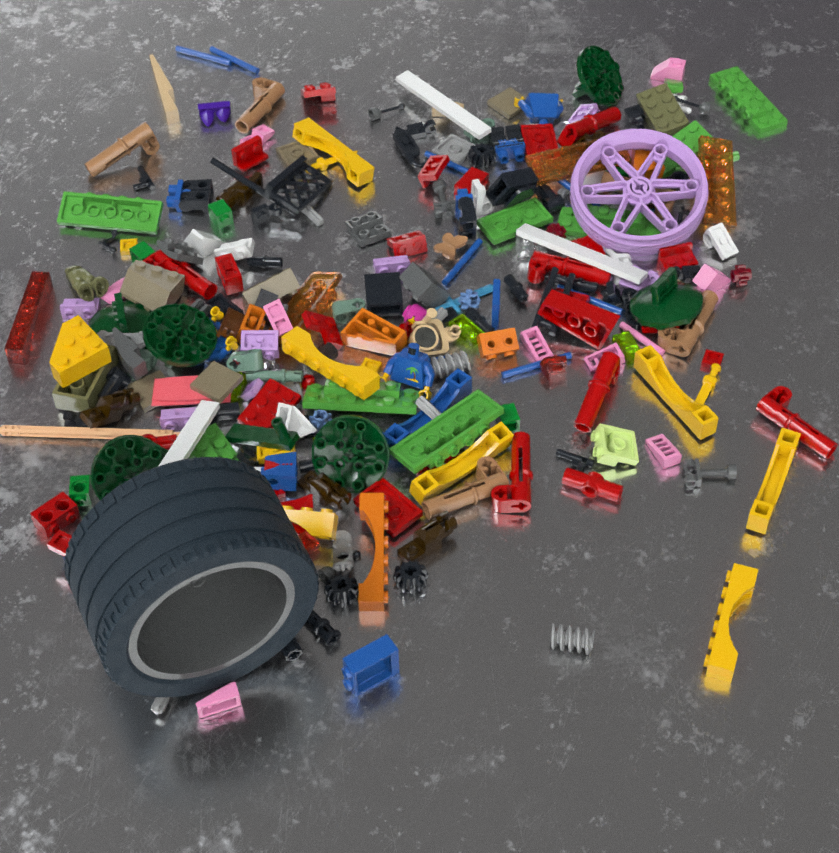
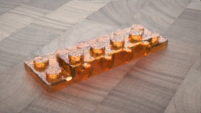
(717, 161)
(560, 162)
(314, 296)

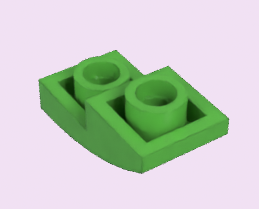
(675, 86)

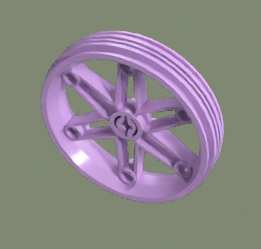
(638, 191)

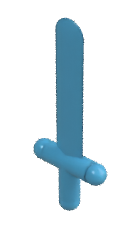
(455, 304)

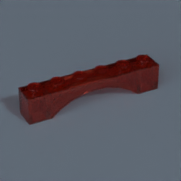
(20, 338)

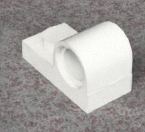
(481, 202)
(720, 239)

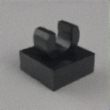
(612, 294)

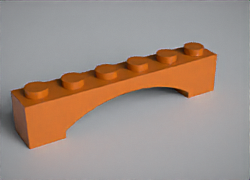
(371, 592)

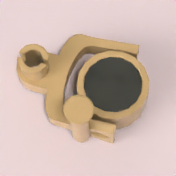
(428, 337)

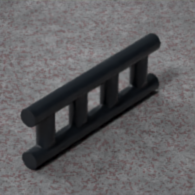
(538, 320)

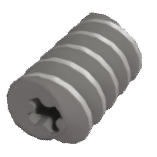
(450, 363)
(572, 638)

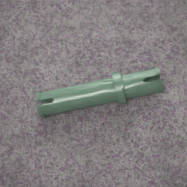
(280, 375)

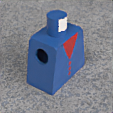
(281, 471)

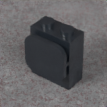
(513, 187)
(384, 294)

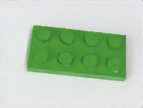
(688, 136)
(504, 223)

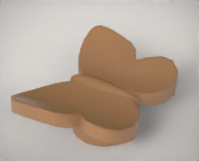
(450, 244)

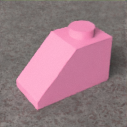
(671, 68)
(710, 279)

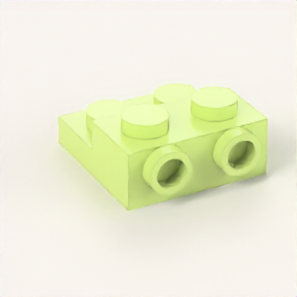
(614, 445)

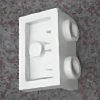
(239, 249)

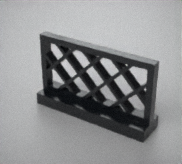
(287, 178)

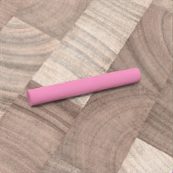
(641, 338)

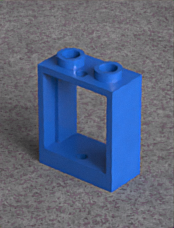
(370, 665)

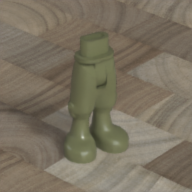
(85, 283)

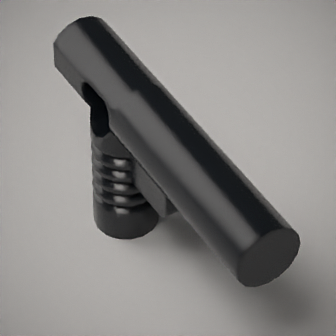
(145, 181)
(576, 460)

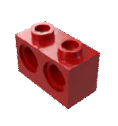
(229, 274)
(55, 514)

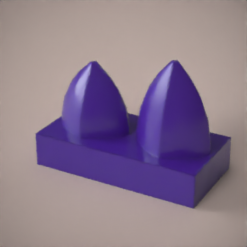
(209, 110)

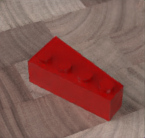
(579, 318)

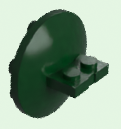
(598, 77)
(666, 302)
(120, 314)
(179, 335)
(351, 452)
(122, 460)

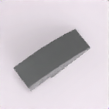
(129, 355)

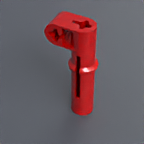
(588, 125)
(544, 262)
(192, 278)
(605, 374)
(774, 408)
(519, 492)

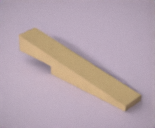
(165, 92)

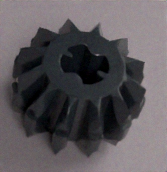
(481, 155)
(410, 576)
(341, 590)

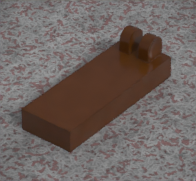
(230, 323)

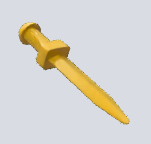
(322, 164)
(709, 382)

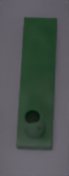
(274, 438)

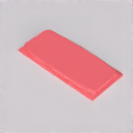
(177, 391)

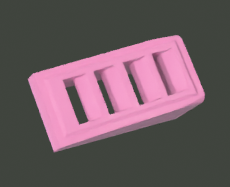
(535, 332)
(614, 348)
(665, 461)
(219, 701)

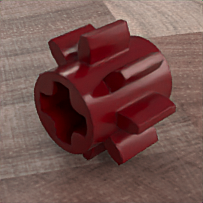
(557, 230)
(740, 275)

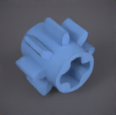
(469, 299)
(319, 419)

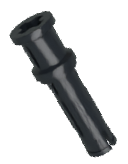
(323, 628)

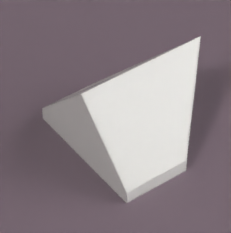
(203, 242)
(294, 420)

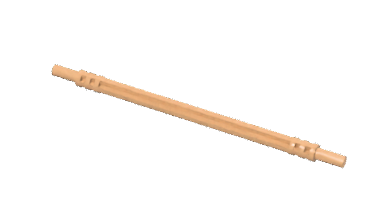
(77, 432)

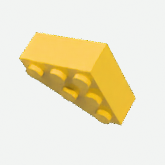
(77, 352)

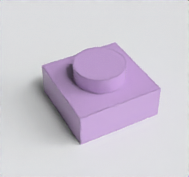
(252, 389)

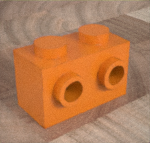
(252, 321)
(497, 343)

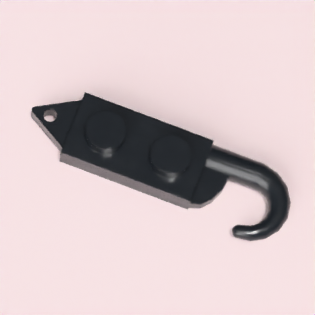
(407, 146)

